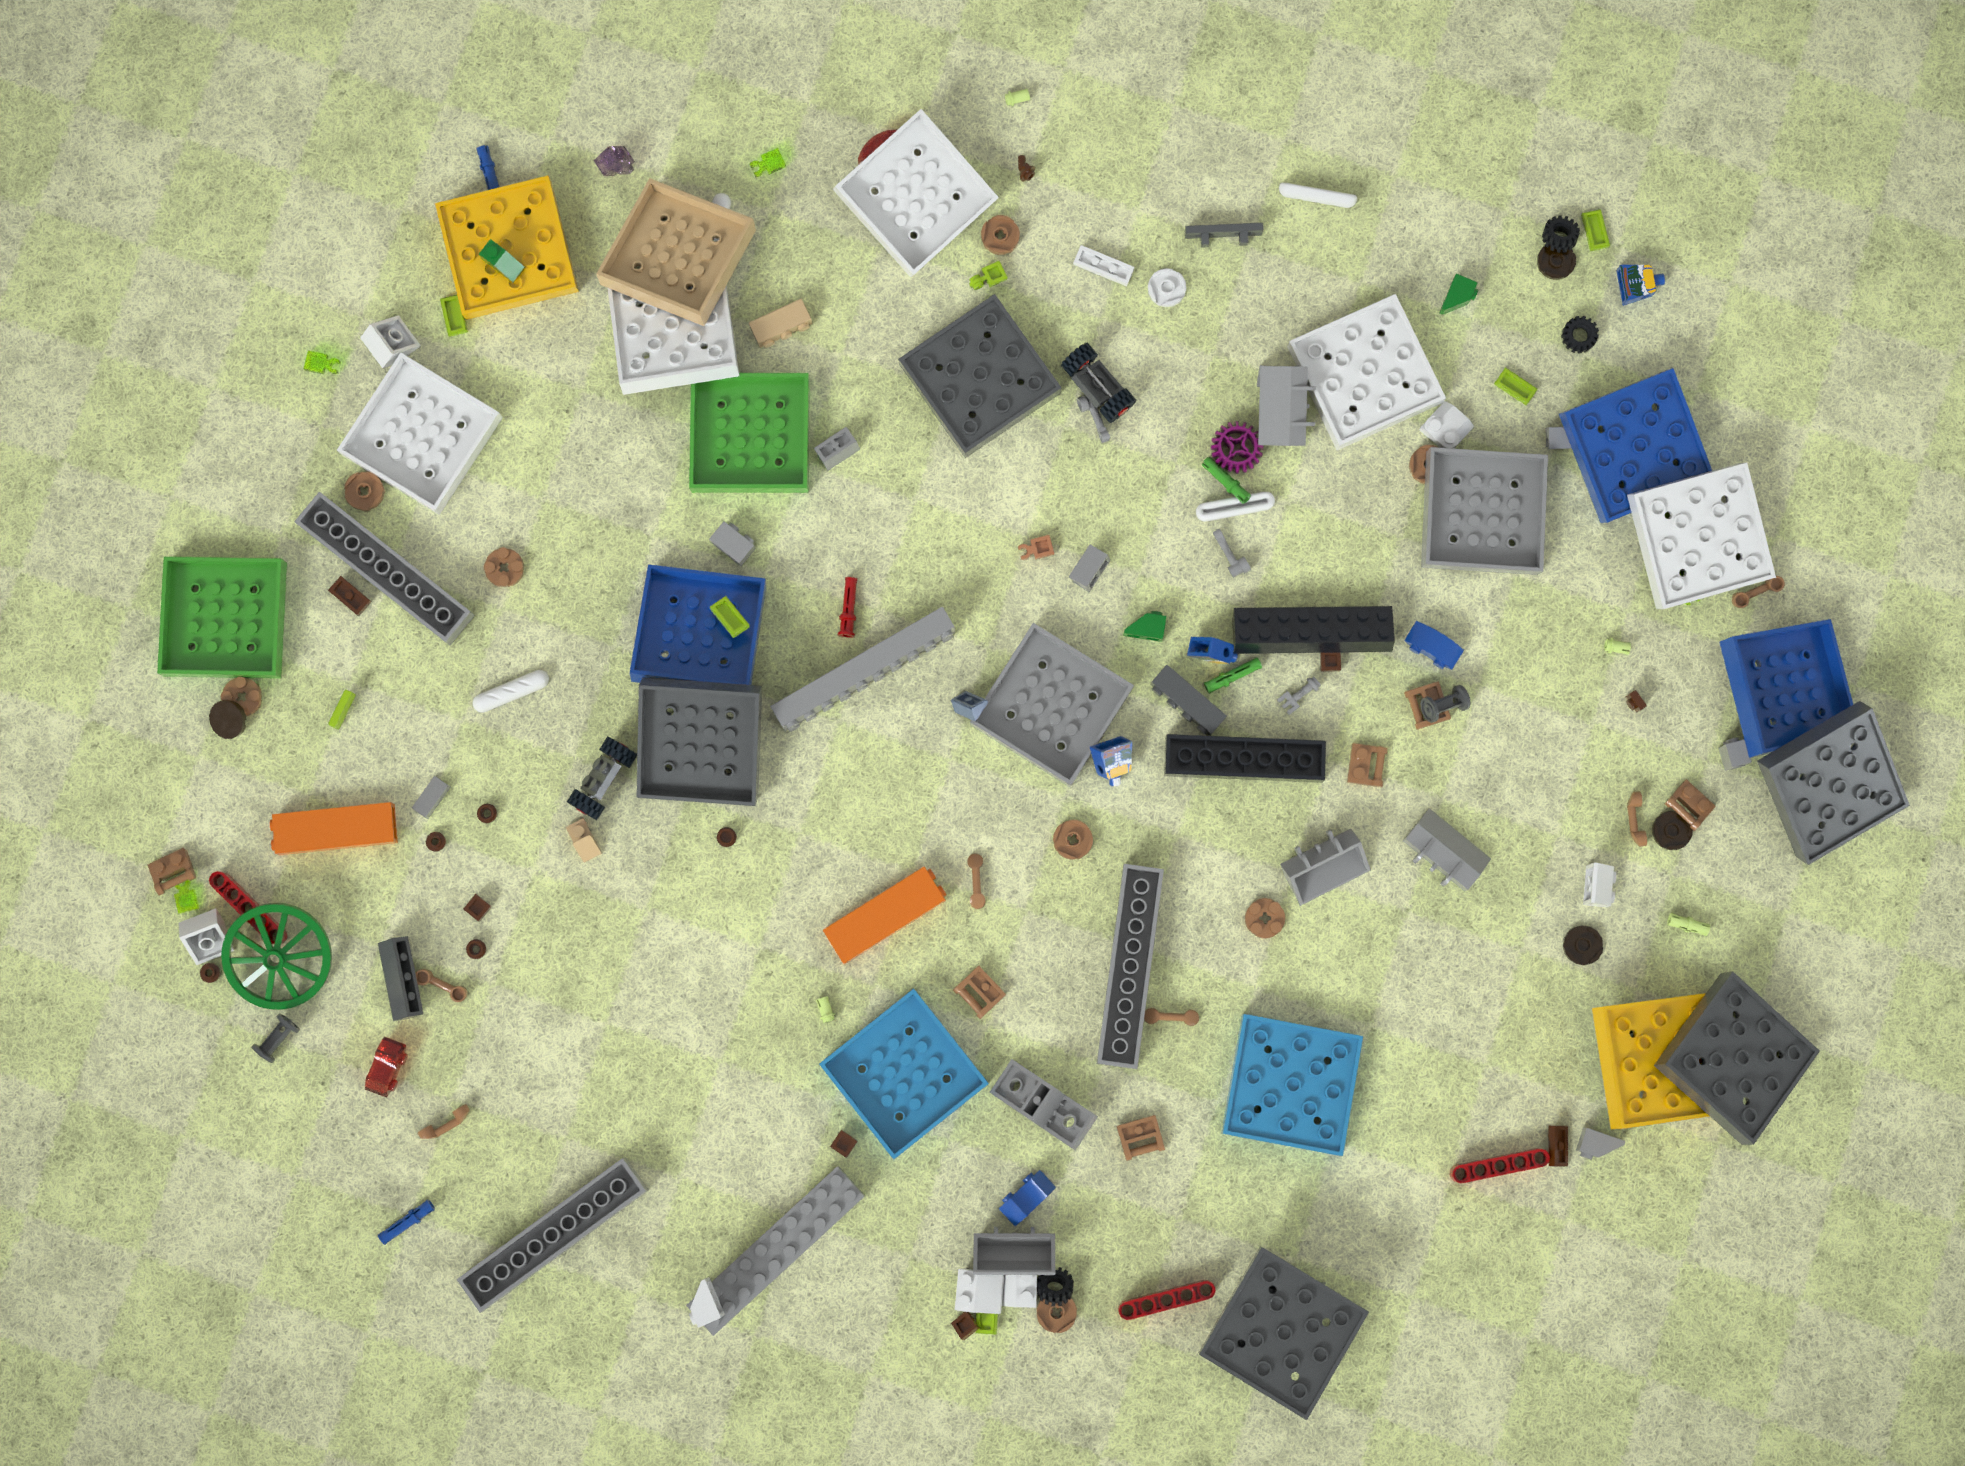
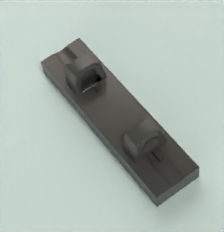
(1205, 232)

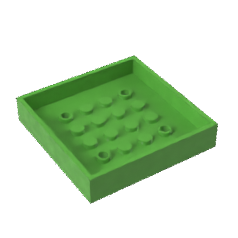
(750, 434)
(222, 617)

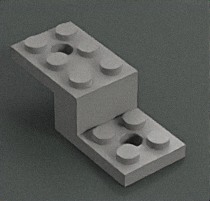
(1043, 1104)

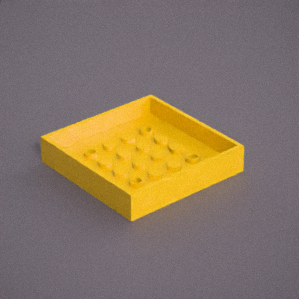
(529, 238)
(1630, 1061)

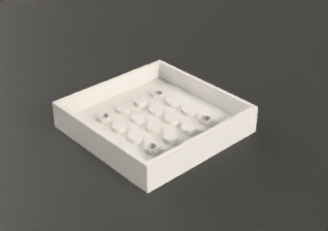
(915, 193)
(672, 345)
(1367, 372)
(420, 433)
(1701, 536)

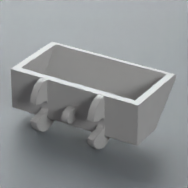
(1283, 405)
(1446, 851)
(1325, 866)
(1014, 1253)

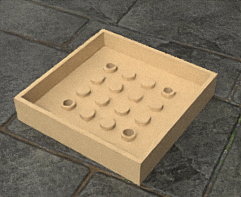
(676, 252)

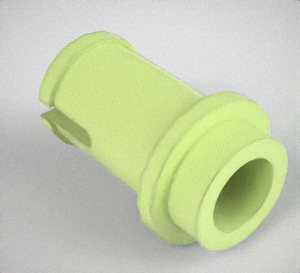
(1017, 97)
(1617, 646)
(825, 1009)

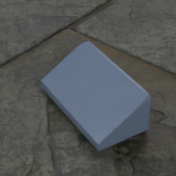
(969, 705)

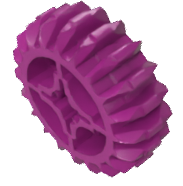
(1227, 461)

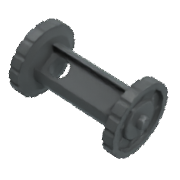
(1432, 708)
(275, 1038)

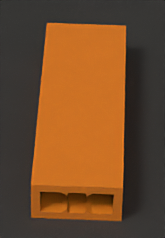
(334, 828)
(885, 915)

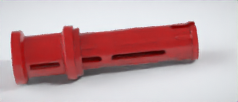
(847, 616)

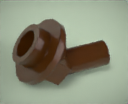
(1026, 171)

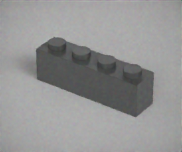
(1188, 700)
(400, 978)

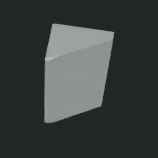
(431, 797)

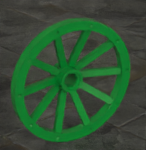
(267, 1002)

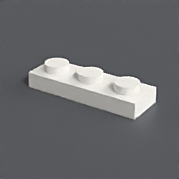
(1103, 265)

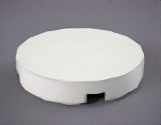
(1166, 287)

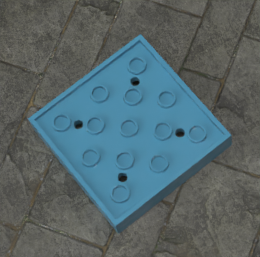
(903, 1074)
(1292, 1084)

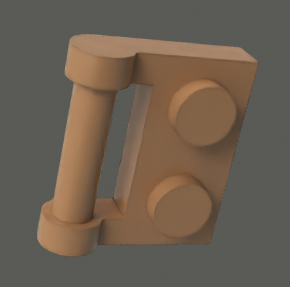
(1431, 690)
(1360, 765)
(1694, 801)
(170, 866)
(984, 986)
(1137, 1131)

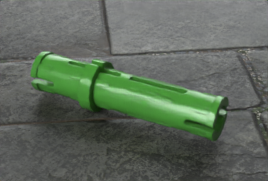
(1232, 486)
(1225, 679)

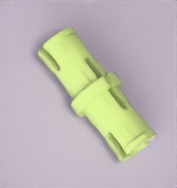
(1688, 924)

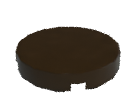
(1556, 266)
(227, 719)
(1667, 834)
(1580, 950)

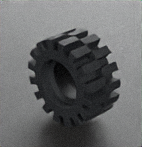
(1562, 225)
(1585, 324)
(1052, 1295)

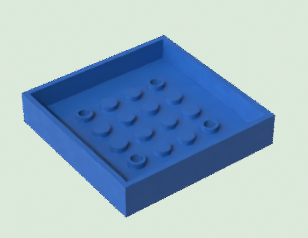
(1634, 442)
(691, 631)
(1785, 683)

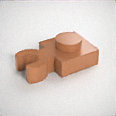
(1040, 547)

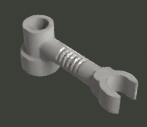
(1084, 405)
(1237, 566)

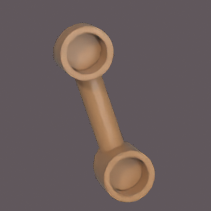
(1741, 599)
(1638, 837)
(975, 862)
(425, 977)
(1190, 1017)
(460, 1115)

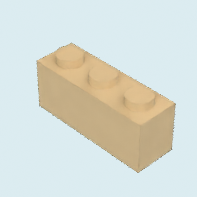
(780, 324)

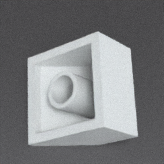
(389, 339)
(1598, 885)
(203, 936)
(1019, 1291)
(979, 1292)
(705, 1305)

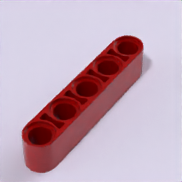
(241, 901)
(1509, 1165)
(1176, 1302)

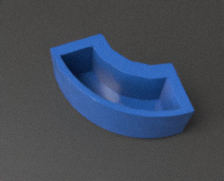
(1433, 645)
(1026, 1198)

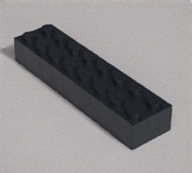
(1313, 629)
(1245, 758)

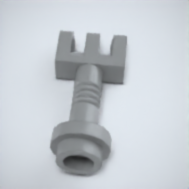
(1312, 684)

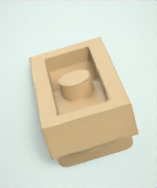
(583, 840)

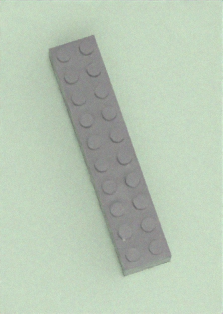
(384, 568)
(863, 669)
(1130, 966)
(552, 1235)
(783, 1244)

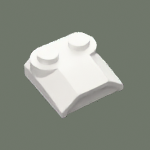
(1447, 426)

